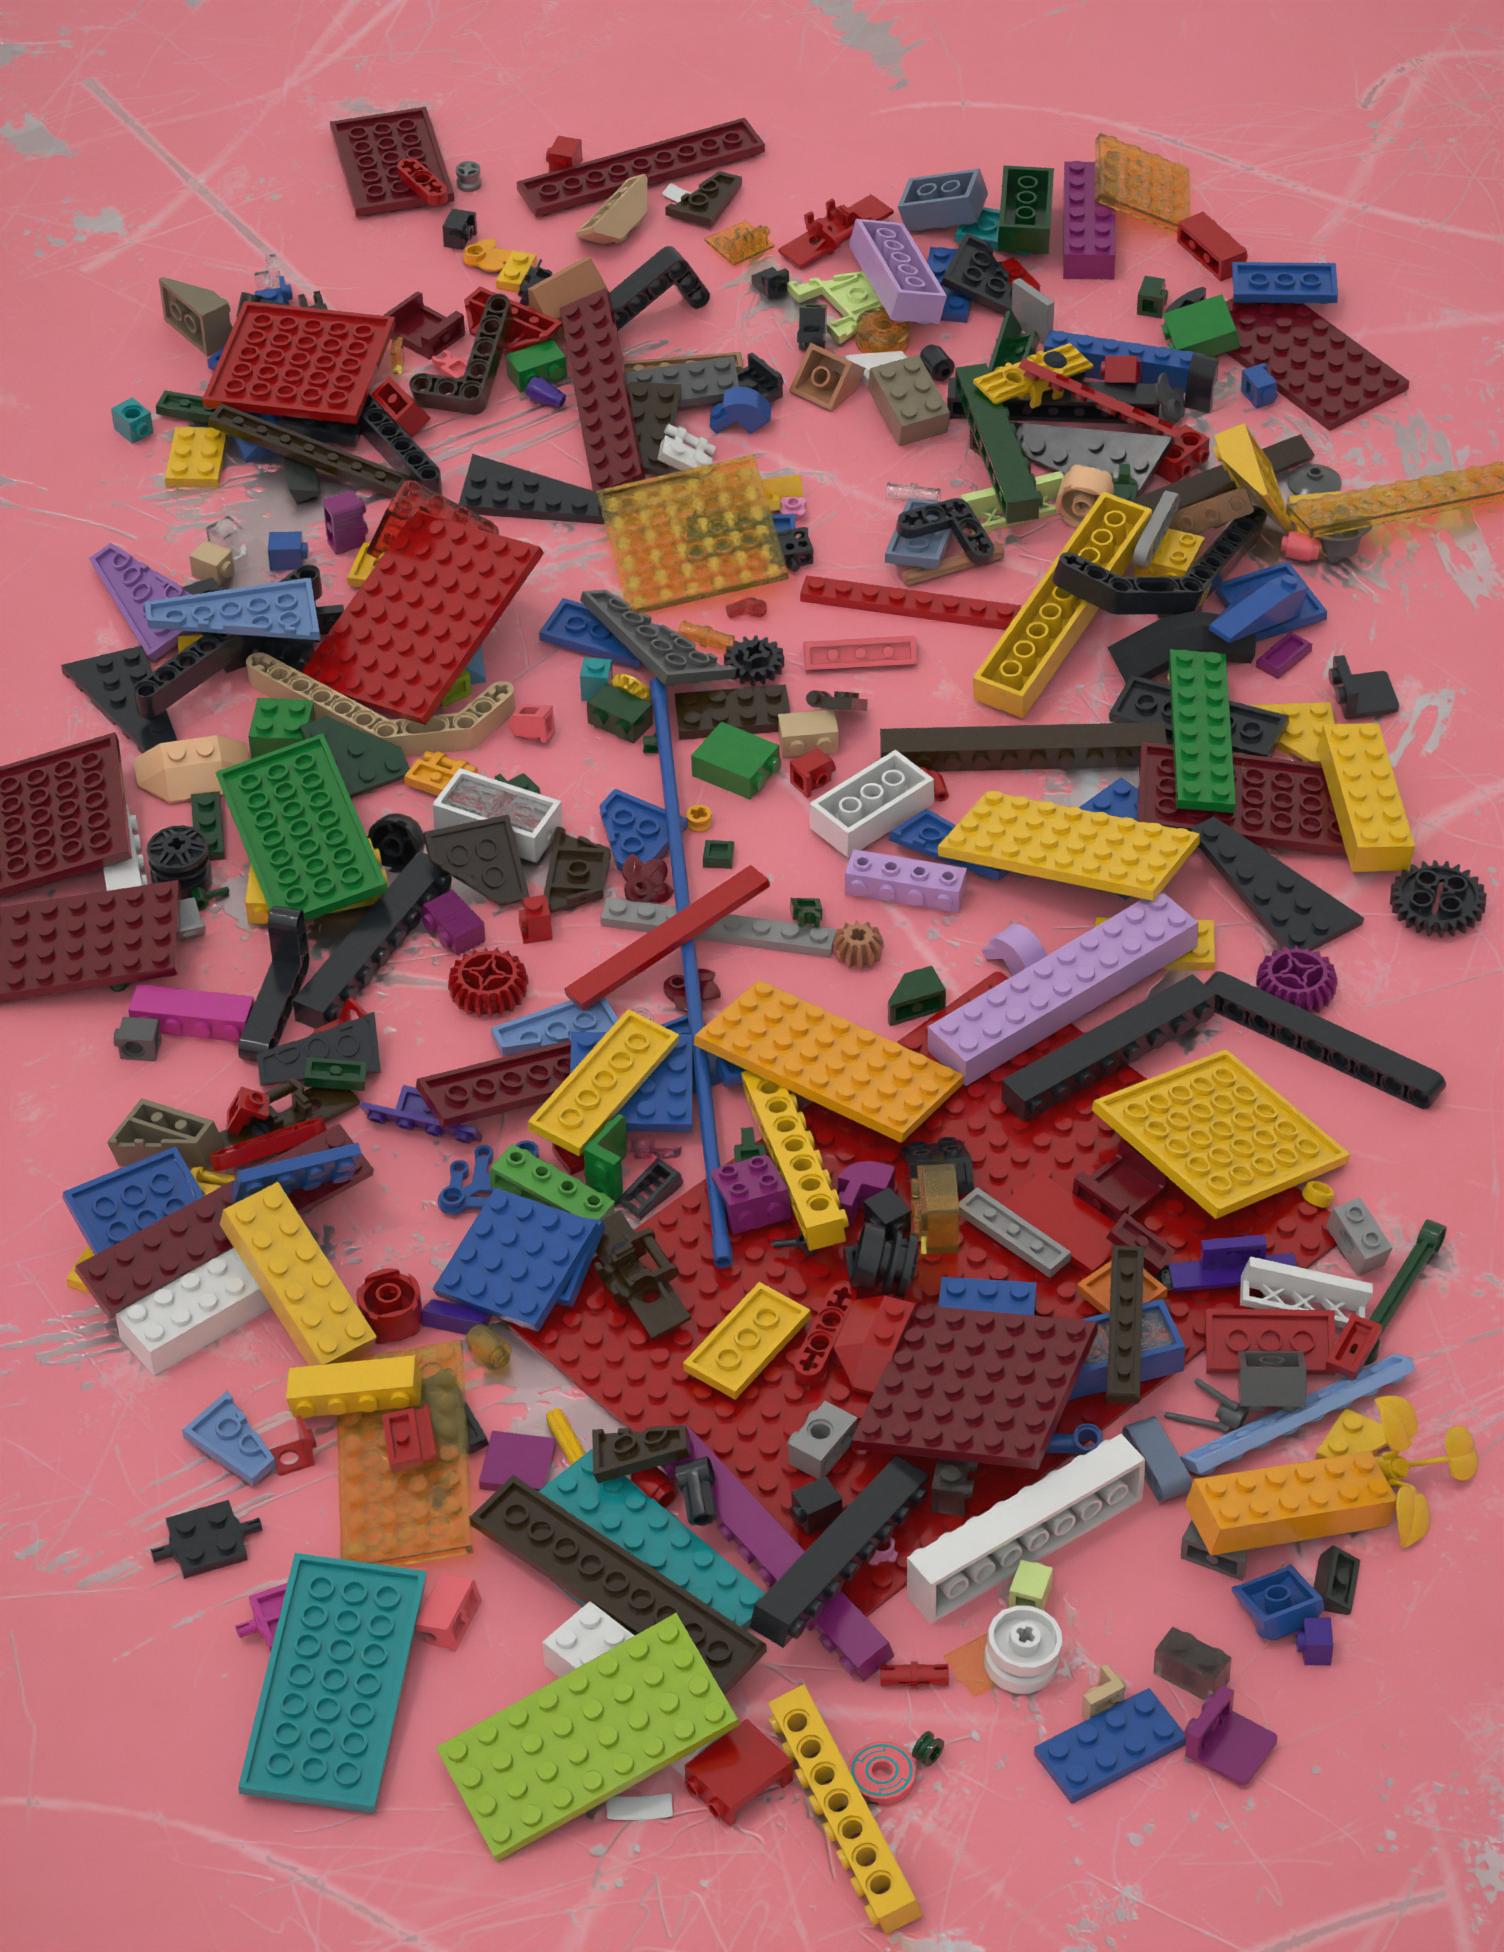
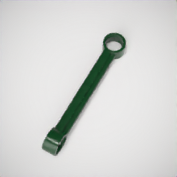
(1428, 1243)

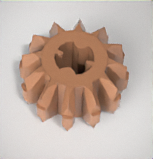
(858, 944)

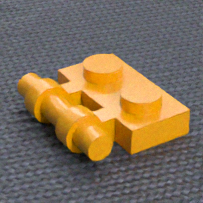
(435, 772)

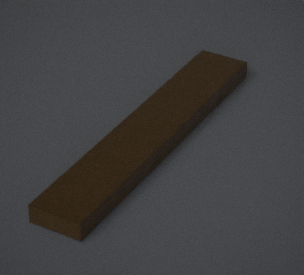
(1125, 1324)

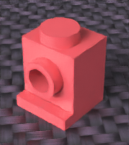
(533, 722)

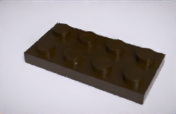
(653, 409)
(744, 708)

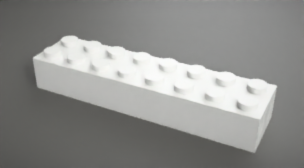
(1025, 1528)

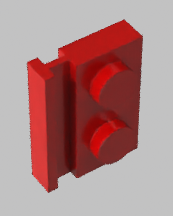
(409, 1438)

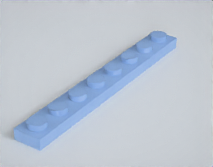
(1280, 1422)

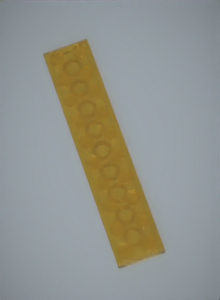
(1399, 500)

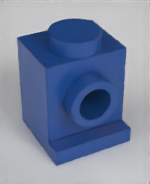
(1258, 386)

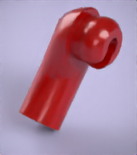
(940, 789)

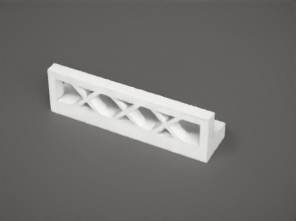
(1303, 1287)

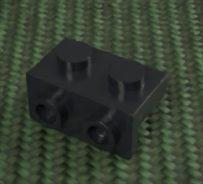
(761, 378)

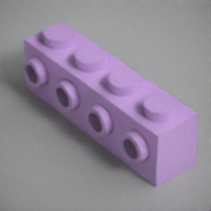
(905, 881)

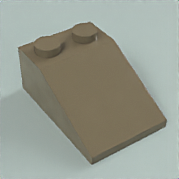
(196, 314)

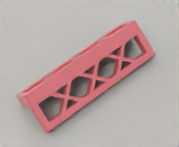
(860, 652)

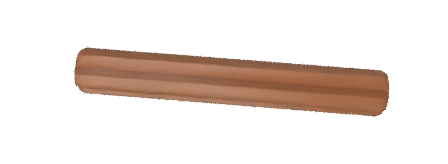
(947, 566)

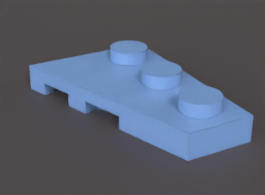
(230, 1440)

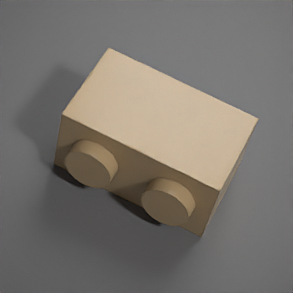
(807, 731)

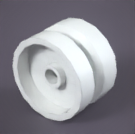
(1022, 1649)

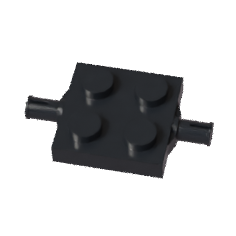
(206, 1539)

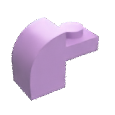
(1016, 946)

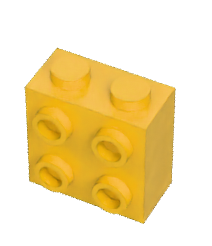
(1174, 555)

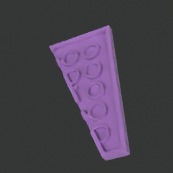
(130, 587)

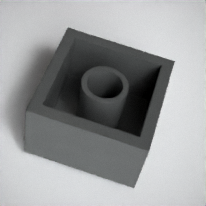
(1272, 1379)

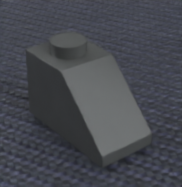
(1195, 1551)

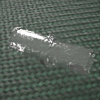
(912, 491)

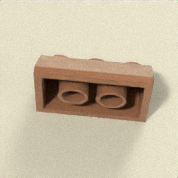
(565, 288)

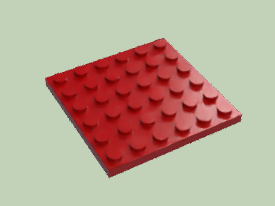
(299, 362)

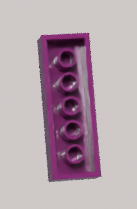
(1086, 226)

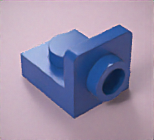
(280, 294)

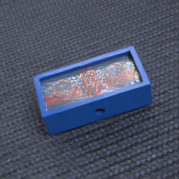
(1160, 1350)

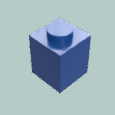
(286, 550)

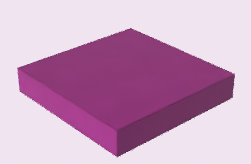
(517, 1455)

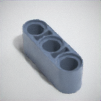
(1163, 1466)

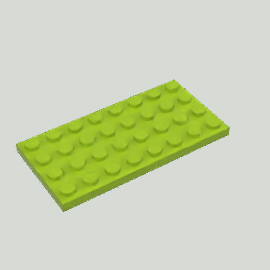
(587, 1736)

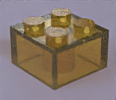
(936, 1208)

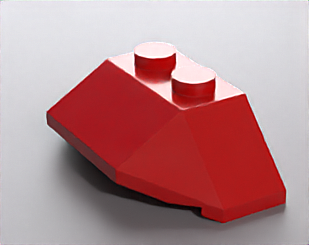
(527, 327)
(872, 1338)

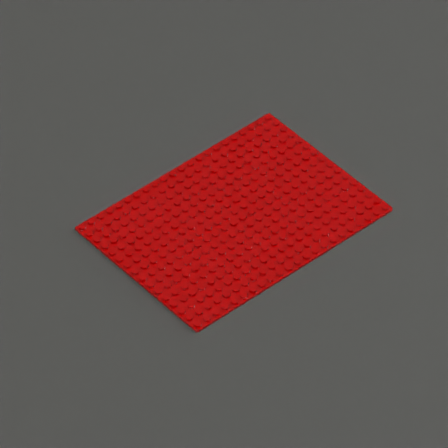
(644, 1379)

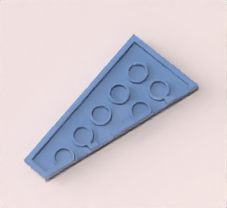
(260, 610)

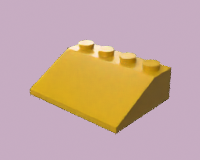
(1252, 469)

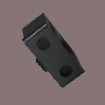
(794, 548)

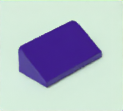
(452, 1316)

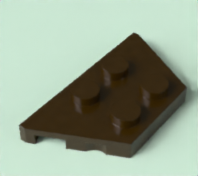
(575, 871)

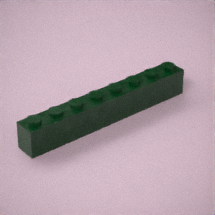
(998, 448)

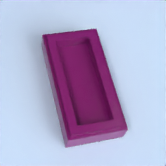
(1284, 655)

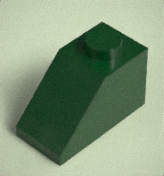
(916, 996)

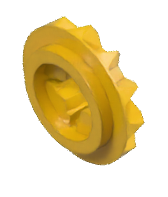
(631, 685)

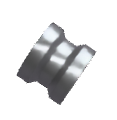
(468, 176)

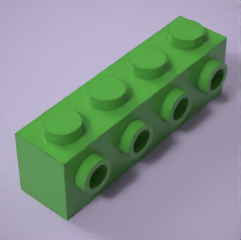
(543, 1182)

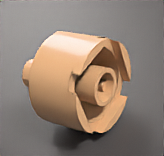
(1080, 491)

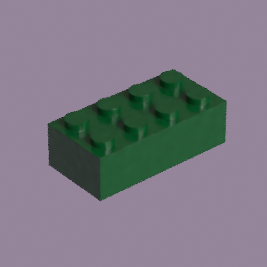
(1025, 209)

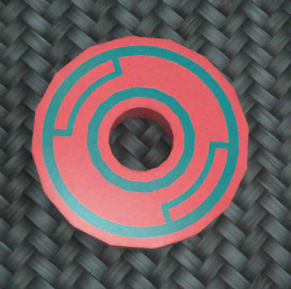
(883, 1756)

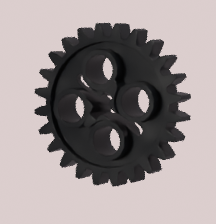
(1459, 903)

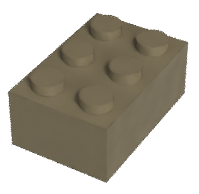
(908, 400)

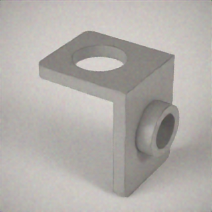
(190, 920)

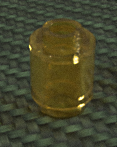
(488, 1346)

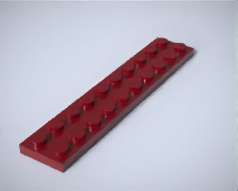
(657, 160)
(602, 391)
(193, 1235)

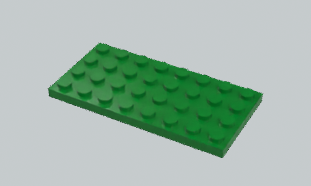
(302, 829)

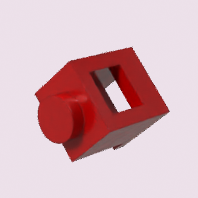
(811, 771)
(535, 920)

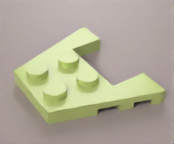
(847, 293)

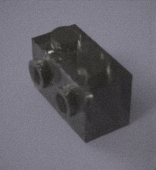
(952, 1486)
(1191, 1664)

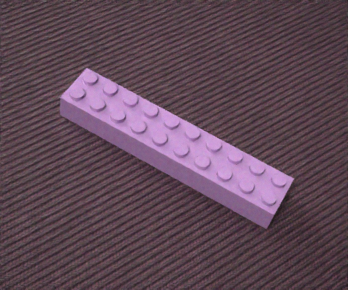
(1062, 987)

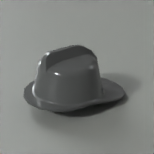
(1342, 544)

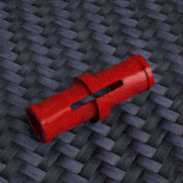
(914, 1675)

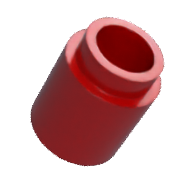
(655, 1485)

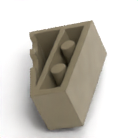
(157, 1127)

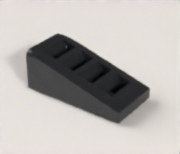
(657, 1169)

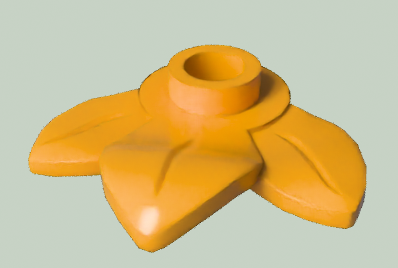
(486, 255)

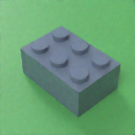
(943, 200)

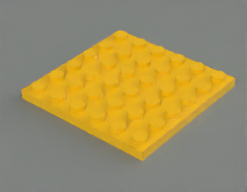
(1220, 1133)

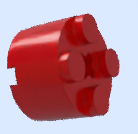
(391, 1305)

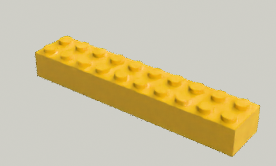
(1054, 618)

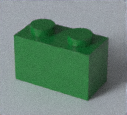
(537, 361)

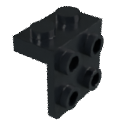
(1362, 693)

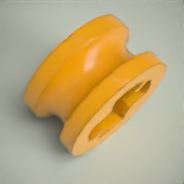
(699, 818)

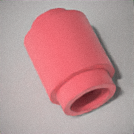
(1300, 546)

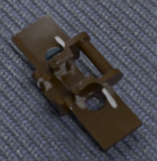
(331, 1104)
(630, 1282)

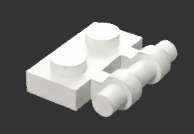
(681, 456)

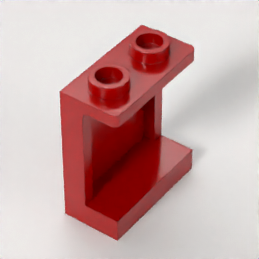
(736, 1771)

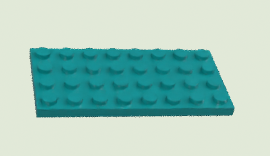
(655, 1537)
(333, 1683)

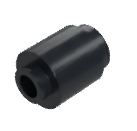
(937, 362)

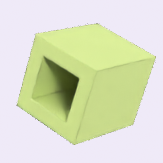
(1031, 1585)

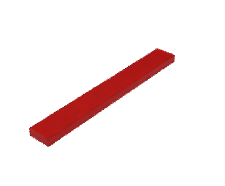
(666, 937)

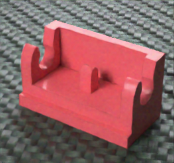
(449, 1611)

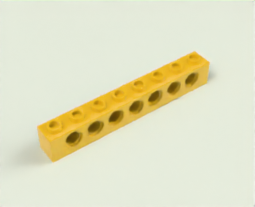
(796, 1161)
(896, 1905)

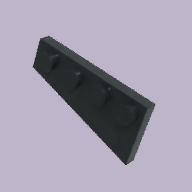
(347, 1041)

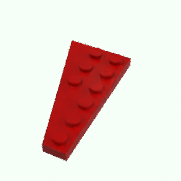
(1104, 402)

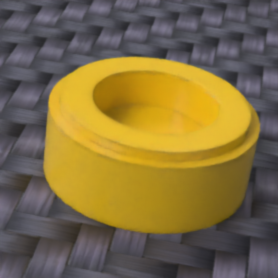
(1318, 1194)

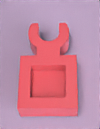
(449, 366)

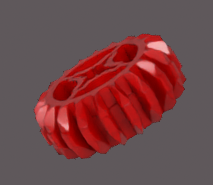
(488, 982)

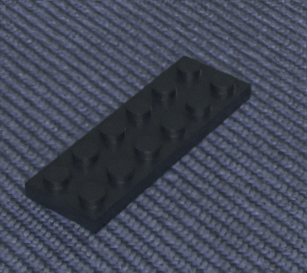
(1252, 728)

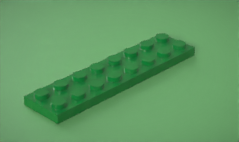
(1201, 731)

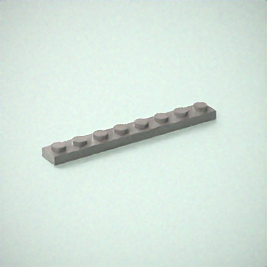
(729, 930)

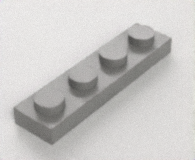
(1014, 1232)

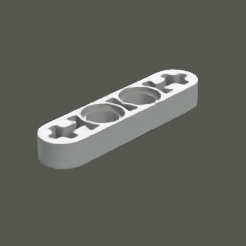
(1156, 529)

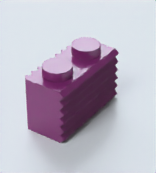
(345, 521)
(453, 922)

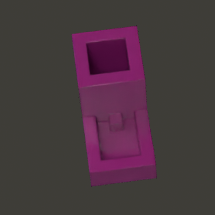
(861, 1182)

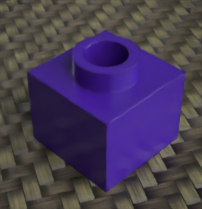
(1315, 1641)

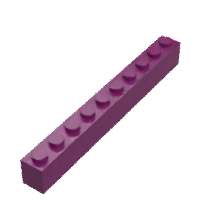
(774, 1552)

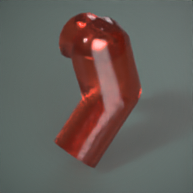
(748, 606)

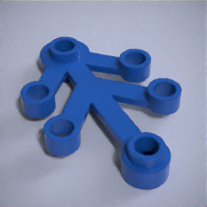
(456, 1199)

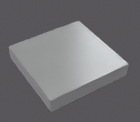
(1032, 309)

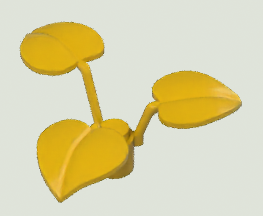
(1399, 1426)

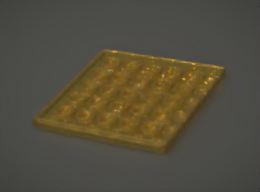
(692, 535)

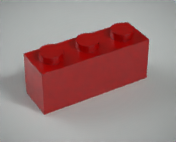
(1210, 245)

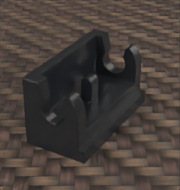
(287, 650)

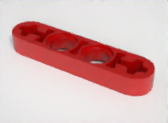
(266, 1144)
(824, 1333)

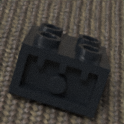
(945, 1151)

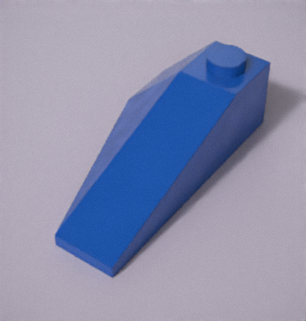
(1260, 608)

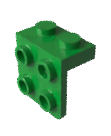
(604, 1158)

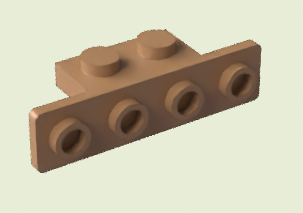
(1213, 512)

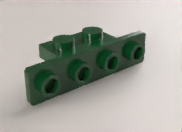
(1011, 345)

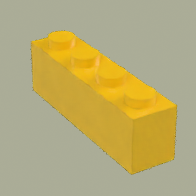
(354, 1387)

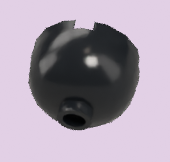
(397, 839)

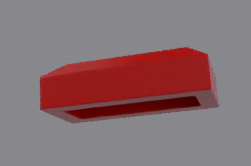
(1358, 1335)

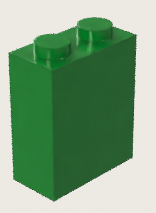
(1201, 328)
(736, 760)

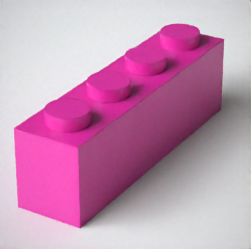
(193, 1011)

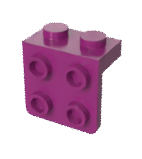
(752, 1193)
(1227, 1740)

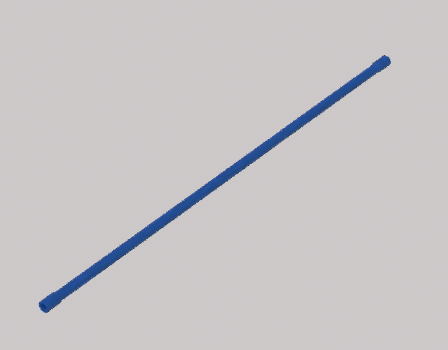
(721, 1242)

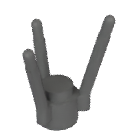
(1229, 1412)

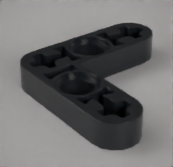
(955, 521)

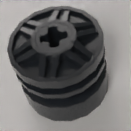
(182, 856)
(884, 1260)

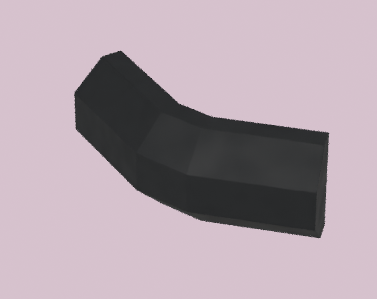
(1148, 650)

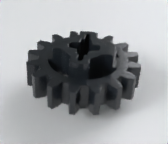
(755, 660)

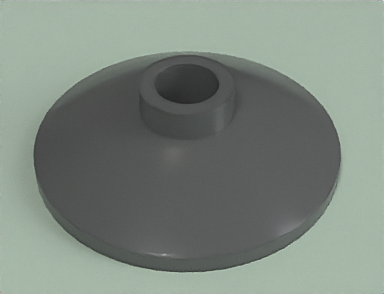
(1313, 479)

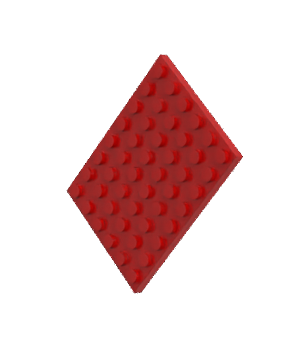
(421, 616)

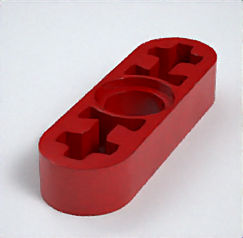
(421, 173)

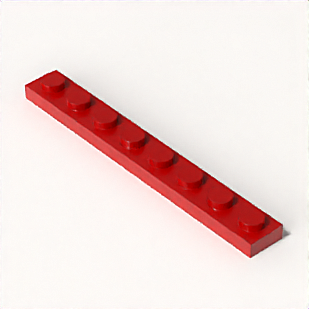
(908, 603)

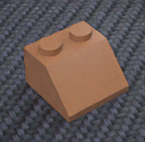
(826, 378)

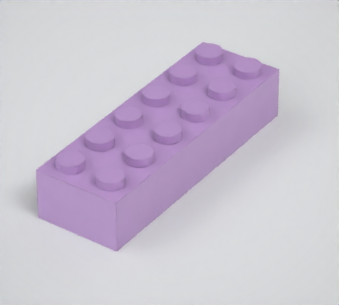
(897, 271)

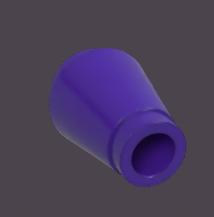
(545, 393)

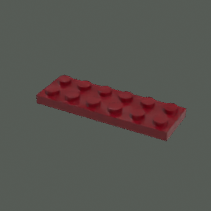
(496, 1084)

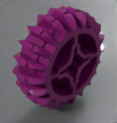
(1298, 978)

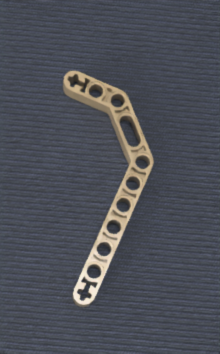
(441, 733)

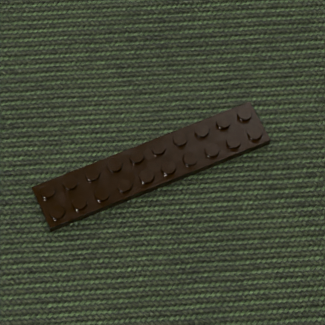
(610, 1576)

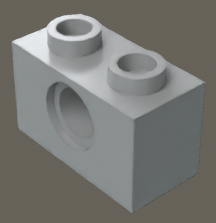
(1359, 1236)
(821, 1440)

